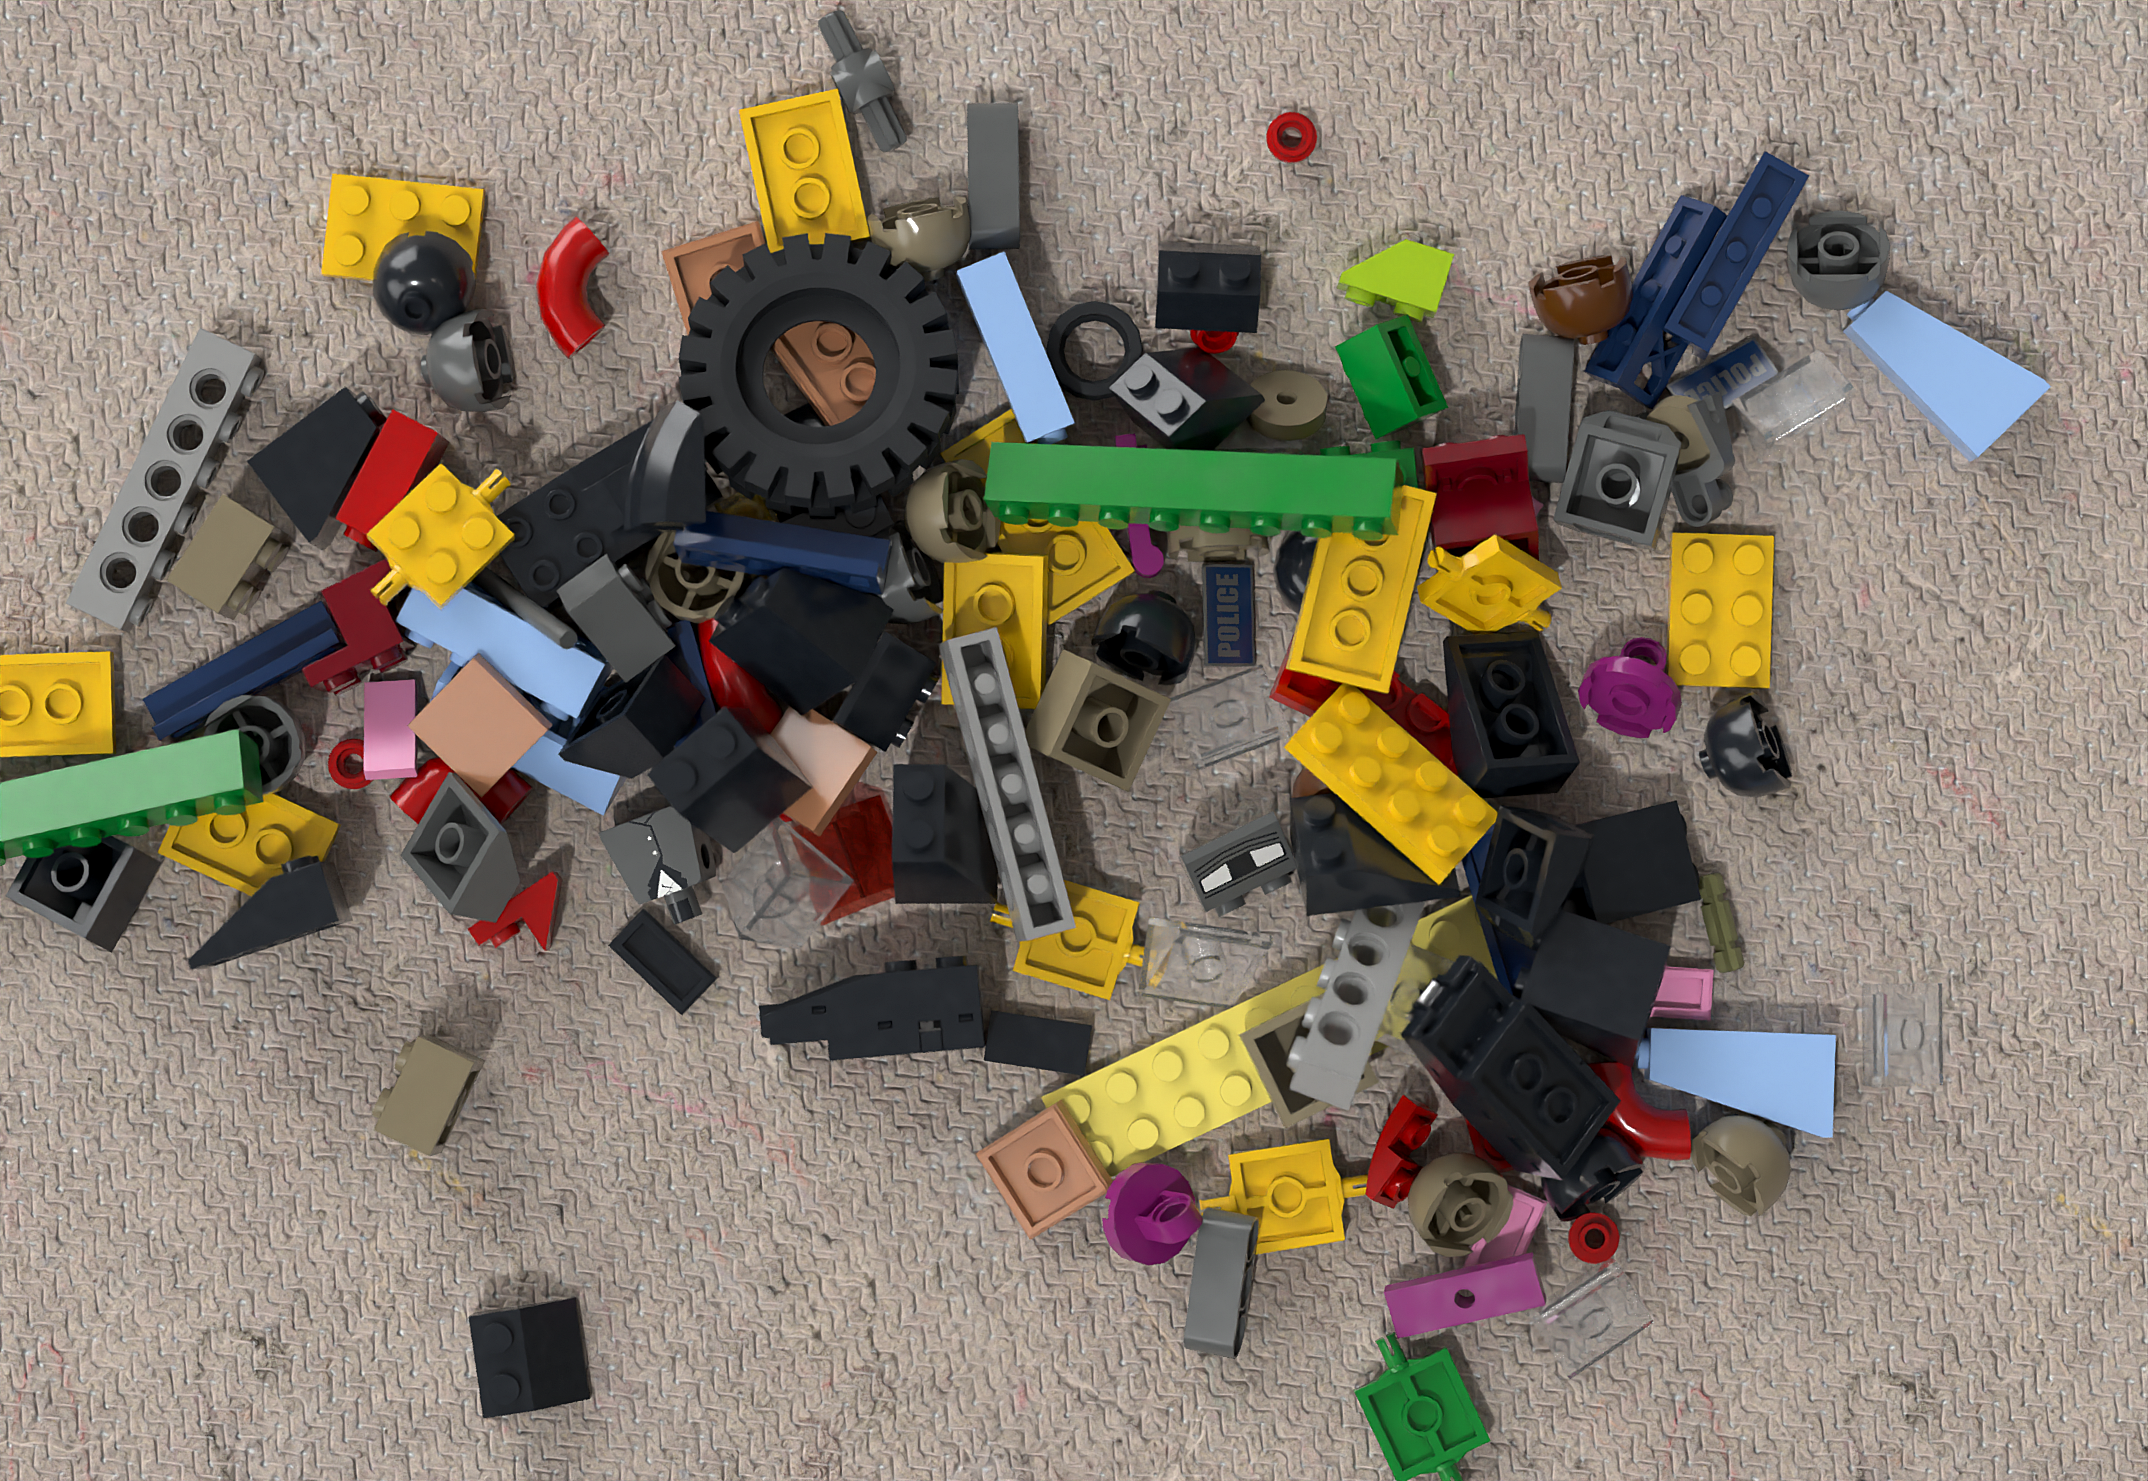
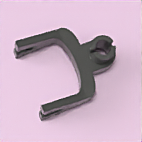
(1697, 490)

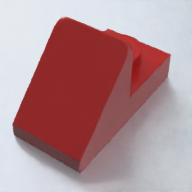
(534, 905)

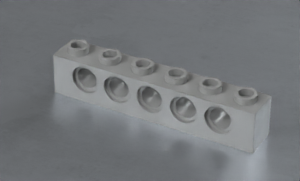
(207, 359)
(1007, 785)
(1362, 976)

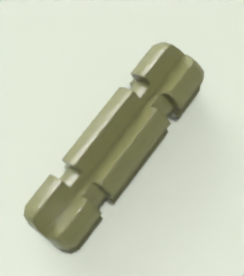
(1720, 923)

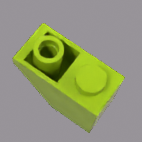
(1401, 276)

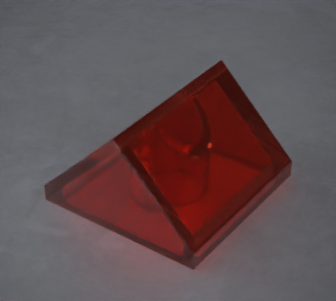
(861, 846)

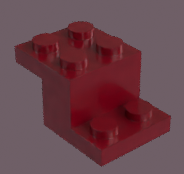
(1481, 494)
(368, 629)

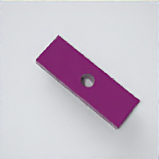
(1435, 1303)

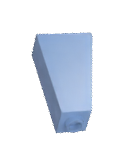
(1015, 349)
(1947, 375)
(1759, 1073)

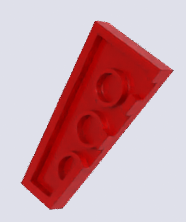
(1411, 711)

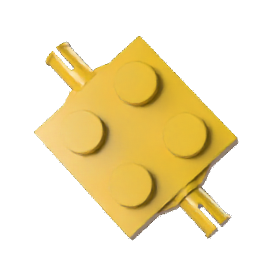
(440, 536)
(1489, 587)
(1087, 955)
(1291, 1193)

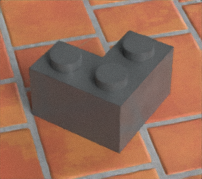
(618, 616)

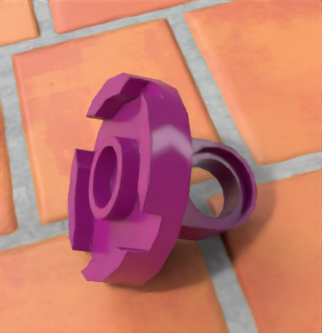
(1630, 692)
(1150, 1213)

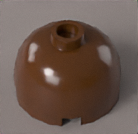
(1584, 298)

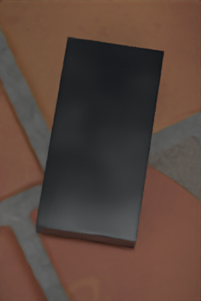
(662, 961)
(1037, 1042)

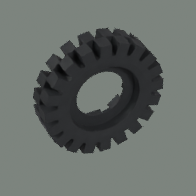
(838, 462)

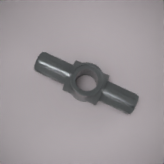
(862, 81)

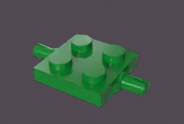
(1421, 1413)

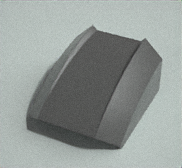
(1619, 479)

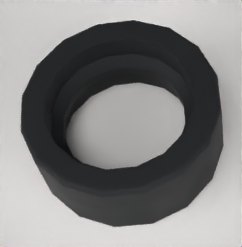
(1073, 318)

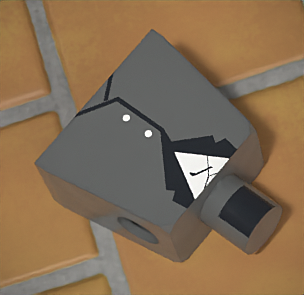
(662, 858)

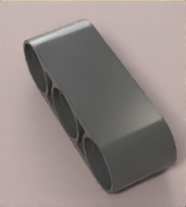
(993, 175)
(1544, 403)
(1221, 1283)

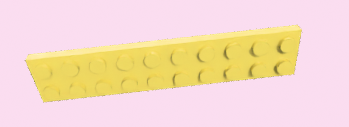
(1205, 1072)

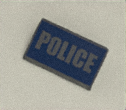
(1729, 373)
(1228, 615)

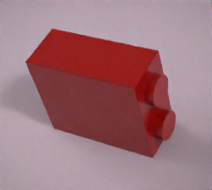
(394, 467)

